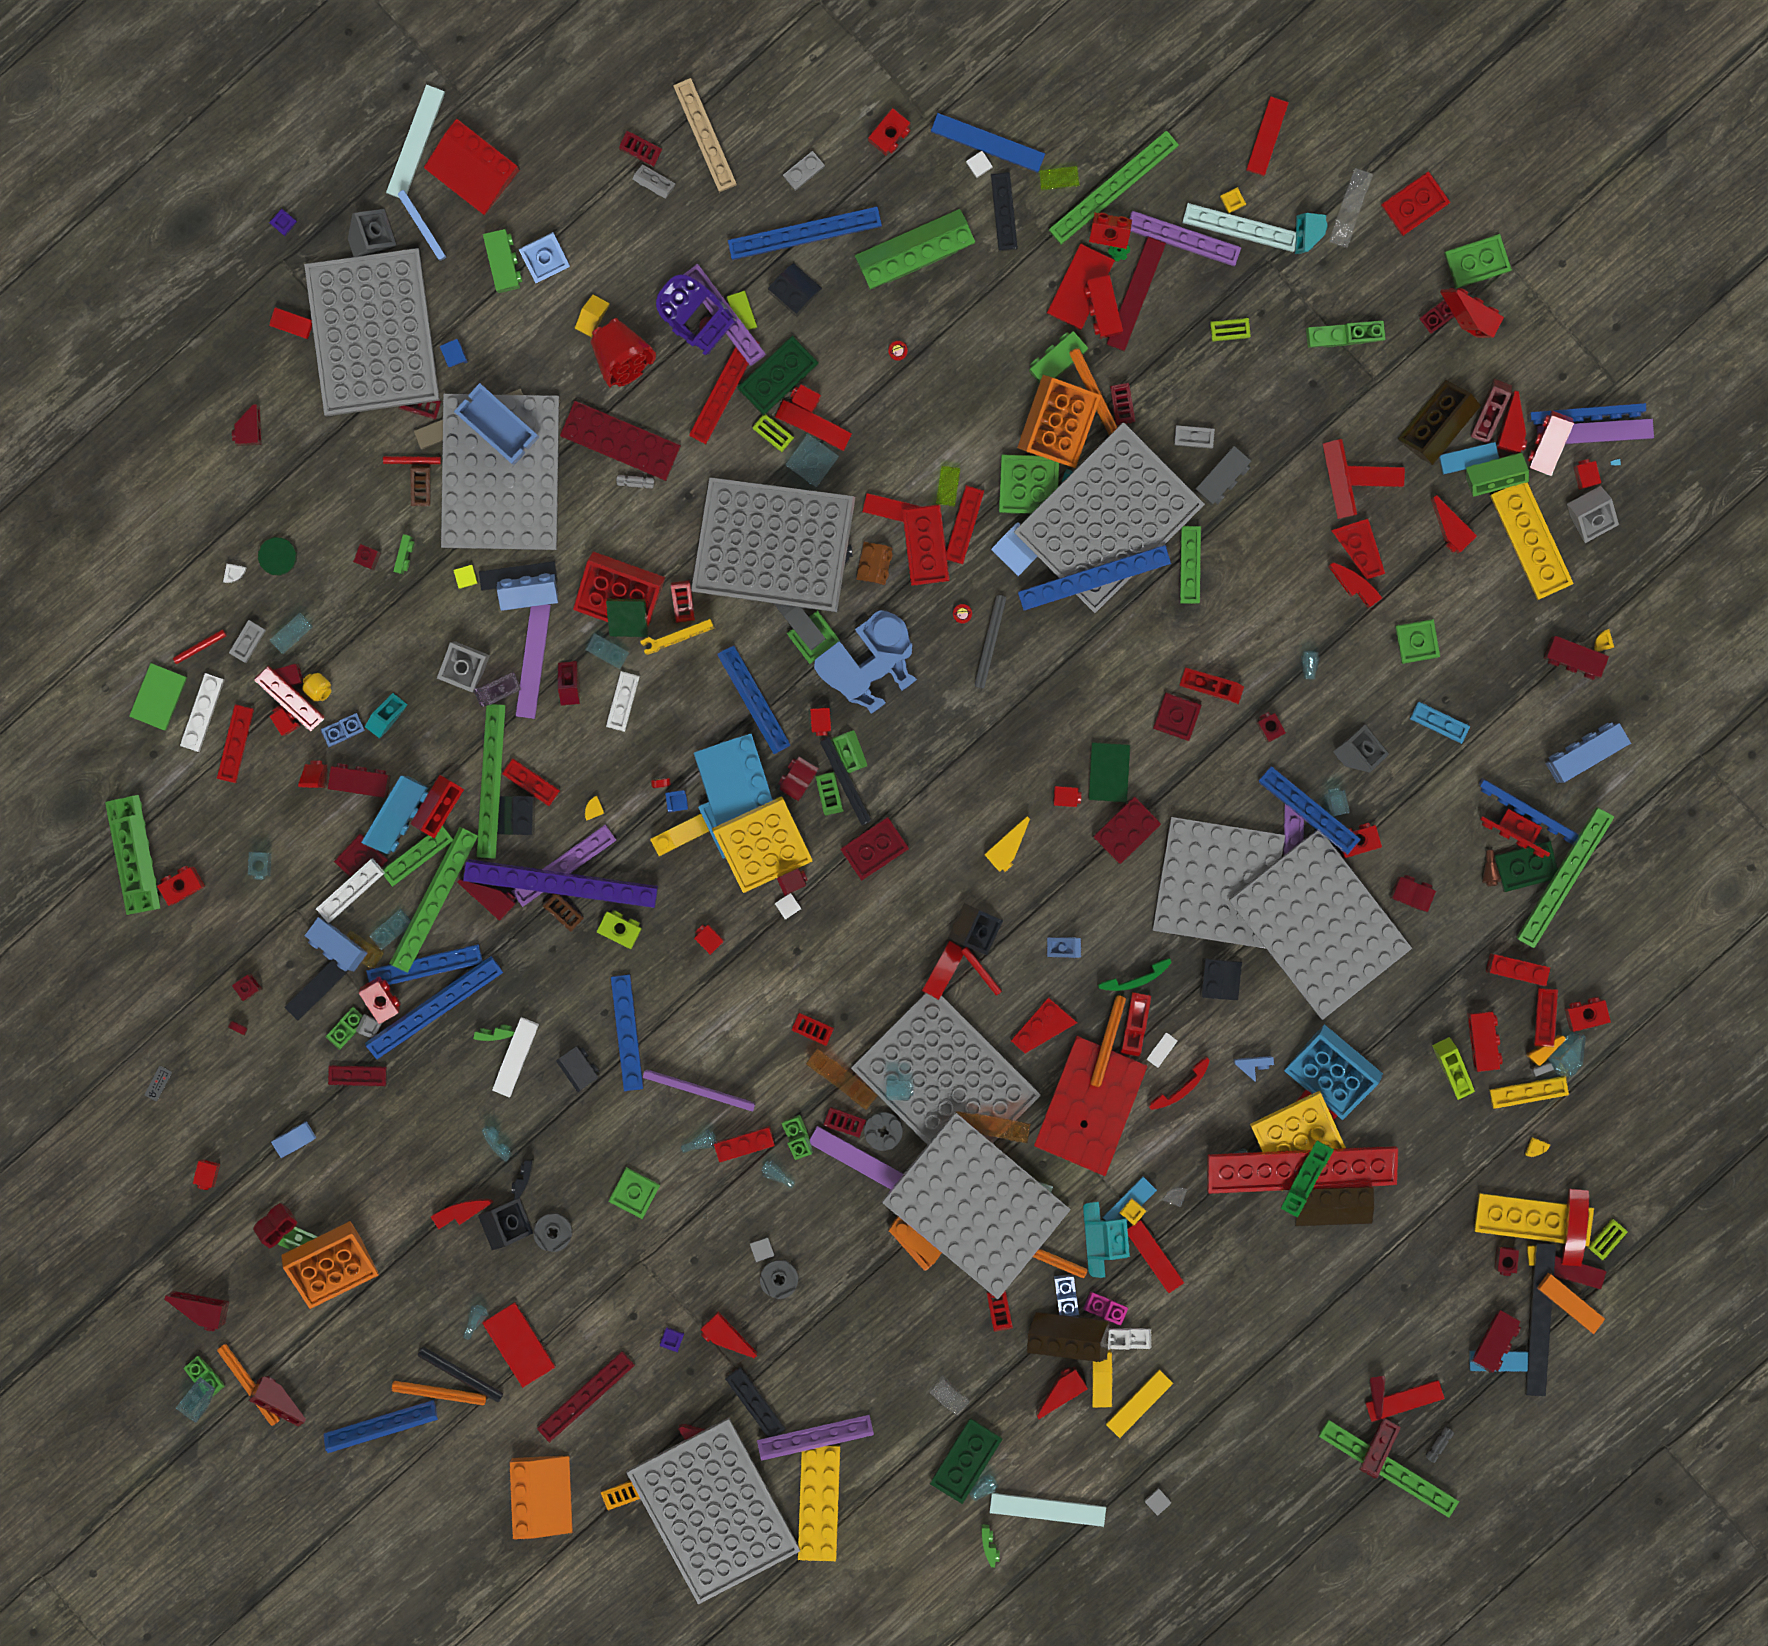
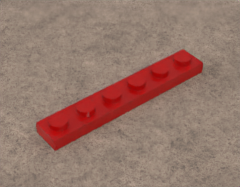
(719, 397)

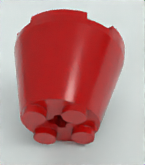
(620, 353)

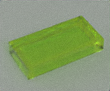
(1059, 178)
(948, 486)

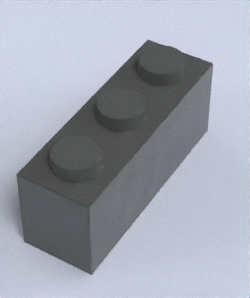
(1223, 476)

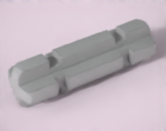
(634, 481)

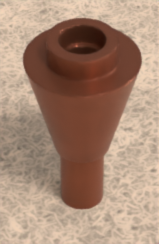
(1491, 874)

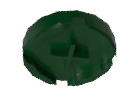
(277, 556)

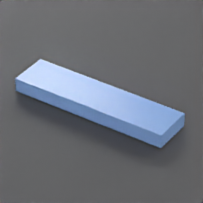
(421, 225)

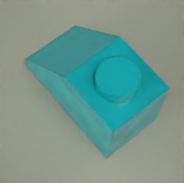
(1309, 231)
(385, 715)

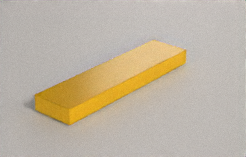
(1529, 1092)
(1139, 1403)

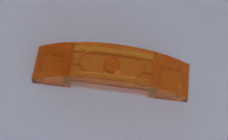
(841, 1079)
(997, 1126)

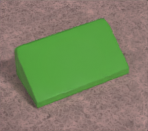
(850, 751)
(296, 1238)

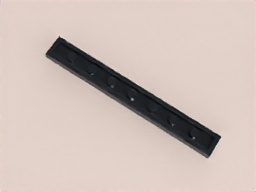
(1540, 1322)

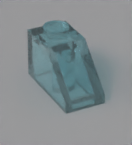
(1569, 1055)
(196, 1400)

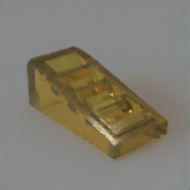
(377, 954)

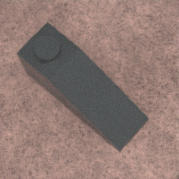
(802, 625)

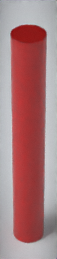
(411, 460)
(200, 646)
(981, 971)

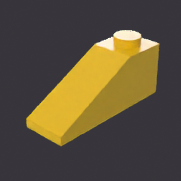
(679, 835)
(1005, 850)
(1102, 1382)

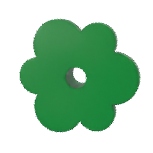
(1118, 255)

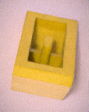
(591, 315)

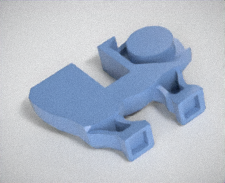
(890, 646)

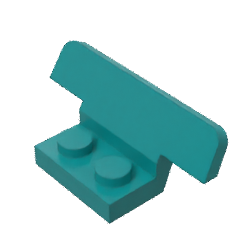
(1103, 1239)

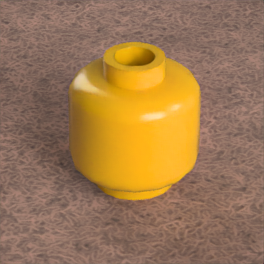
(316, 687)

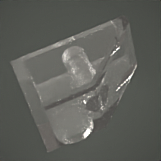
(949, 1395)

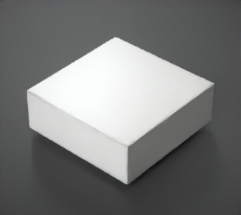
(979, 164)
(788, 906)

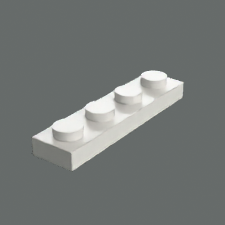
(202, 712)
(350, 890)

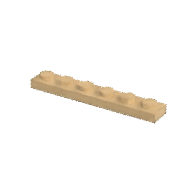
(705, 135)

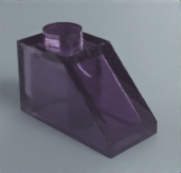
(497, 689)

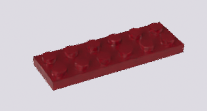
(620, 441)

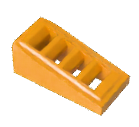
(1541, 1053)
(623, 1501)

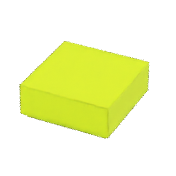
(465, 576)

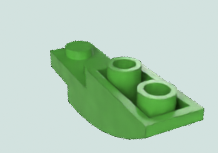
(1345, 334)

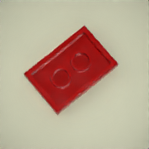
(1415, 203)

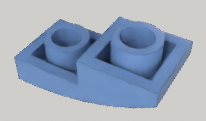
(342, 730)
(293, 1139)
(1066, 1295)

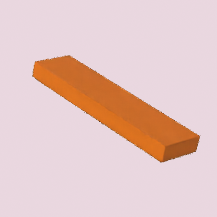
(1571, 1303)

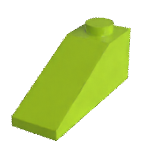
(1453, 1067)

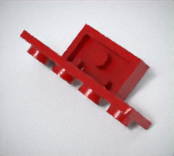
(1518, 828)

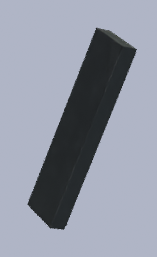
(1004, 211)
(489, 578)
(315, 990)
(755, 1403)

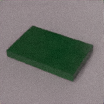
(1109, 772)
(1524, 868)

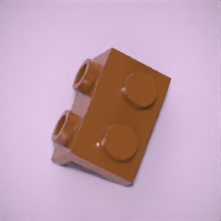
(874, 563)

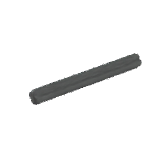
(990, 641)

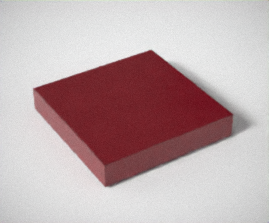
(1177, 716)
(357, 855)

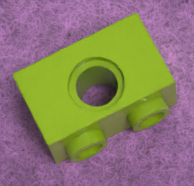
(608, 925)

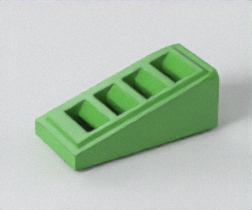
(833, 809)

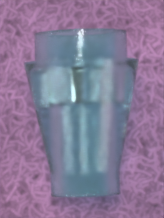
(1310, 663)
(984, 1487)

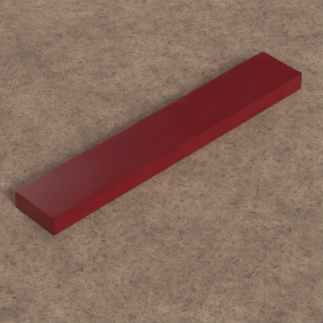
(1137, 291)
(585, 1396)

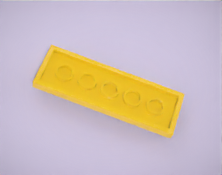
(1531, 540)
(1524, 1218)
(819, 1503)

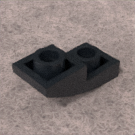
(520, 1184)

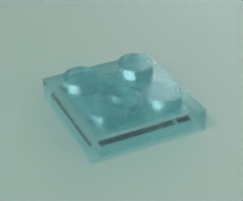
(812, 460)

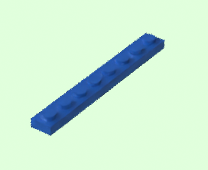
(804, 233)
(1094, 577)
(434, 1007)

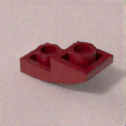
(1437, 317)

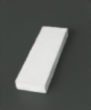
(622, 701)

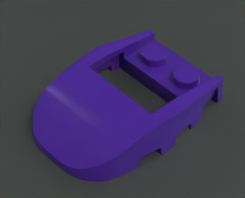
(681, 299)

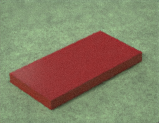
(1070, 300)
(925, 545)
(518, 1344)

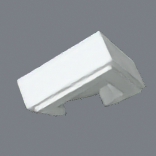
(233, 573)

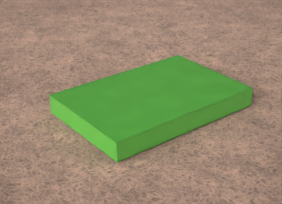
(1477, 261)
(158, 697)

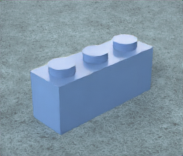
(527, 591)
(335, 945)

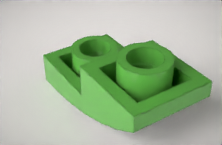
(345, 1028)
(501, 1032)
(798, 1137)
(199, 1368)
(990, 1549)

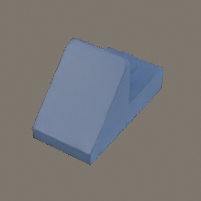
(1064, 947)
(1248, 1065)

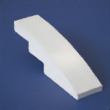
(515, 1057)
(1129, 1338)

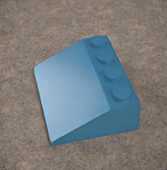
(733, 778)
(395, 815)
(1334, 1070)

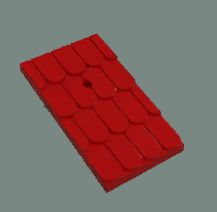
(1102, 1107)

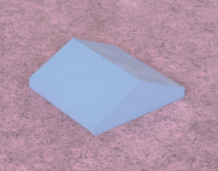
(544, 257)
(1014, 551)

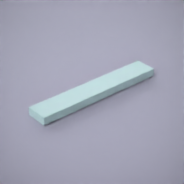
(416, 141)
(1240, 227)
(1047, 1509)

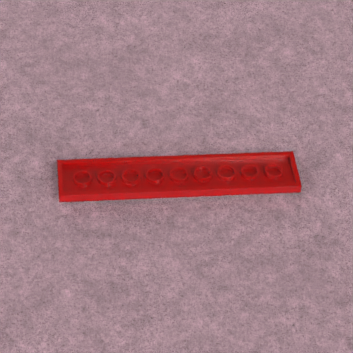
(1279, 1169)

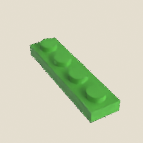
(1190, 565)
(416, 856)

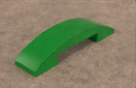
(1158, 968)
(1306, 1178)

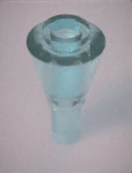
(704, 1140)
(773, 1172)
(476, 1317)

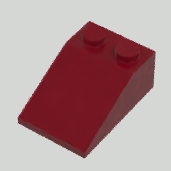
(202, 1310)

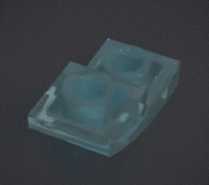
(291, 633)
(607, 651)
(390, 929)
(492, 1137)

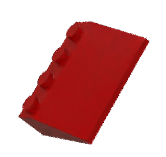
(471, 167)
(615, 580)

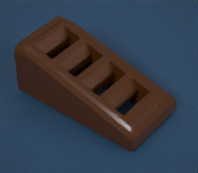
(422, 469)
(546, 904)

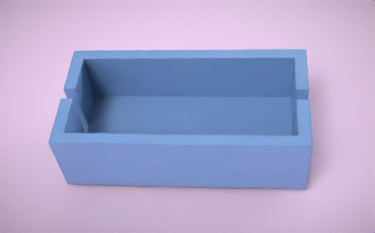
(496, 424)
(1587, 753)

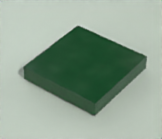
(627, 617)

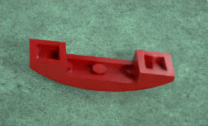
(813, 425)
(1199, 1069)
(1576, 1227)

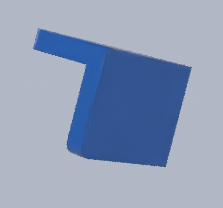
(453, 353)
(676, 801)

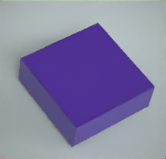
(283, 222)
(671, 1339)

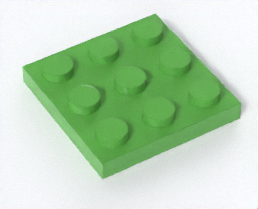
(1026, 482)

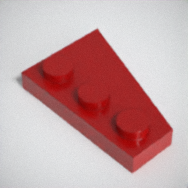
(1361, 547)
(1042, 1026)

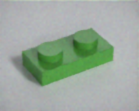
(406, 546)

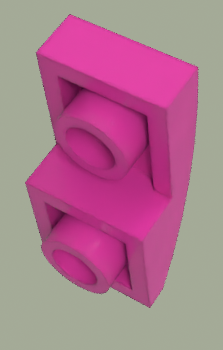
(1105, 1308)

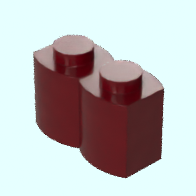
(798, 778)
(1412, 893)
(275, 1225)

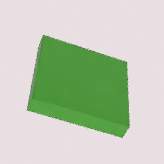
(831, 639)
(1417, 641)
(634, 1193)

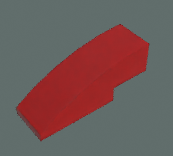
(1355, 584)
(943, 970)
(1135, 1024)
(459, 1211)

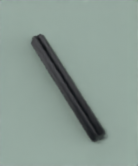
(845, 780)
(460, 1374)

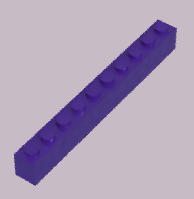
(560, 883)

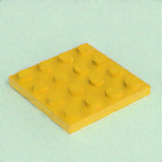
(762, 844)
(1298, 1127)

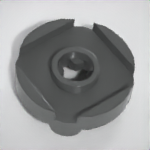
(889, 1140)
(542, 1230)
(778, 1290)

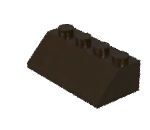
(1439, 422)
(1338, 1207)
(1068, 1337)

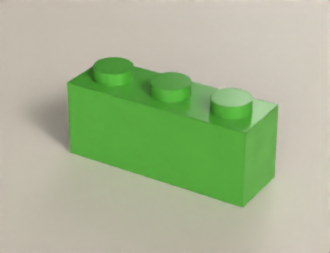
(502, 260)
(1057, 358)
(1497, 474)

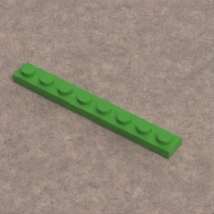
(1113, 187)
(491, 781)
(1565, 877)
(433, 899)
(1391, 1469)

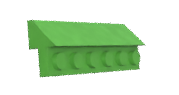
(915, 249)
(132, 855)

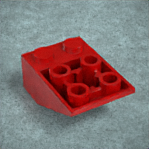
(1472, 314)

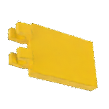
(677, 636)

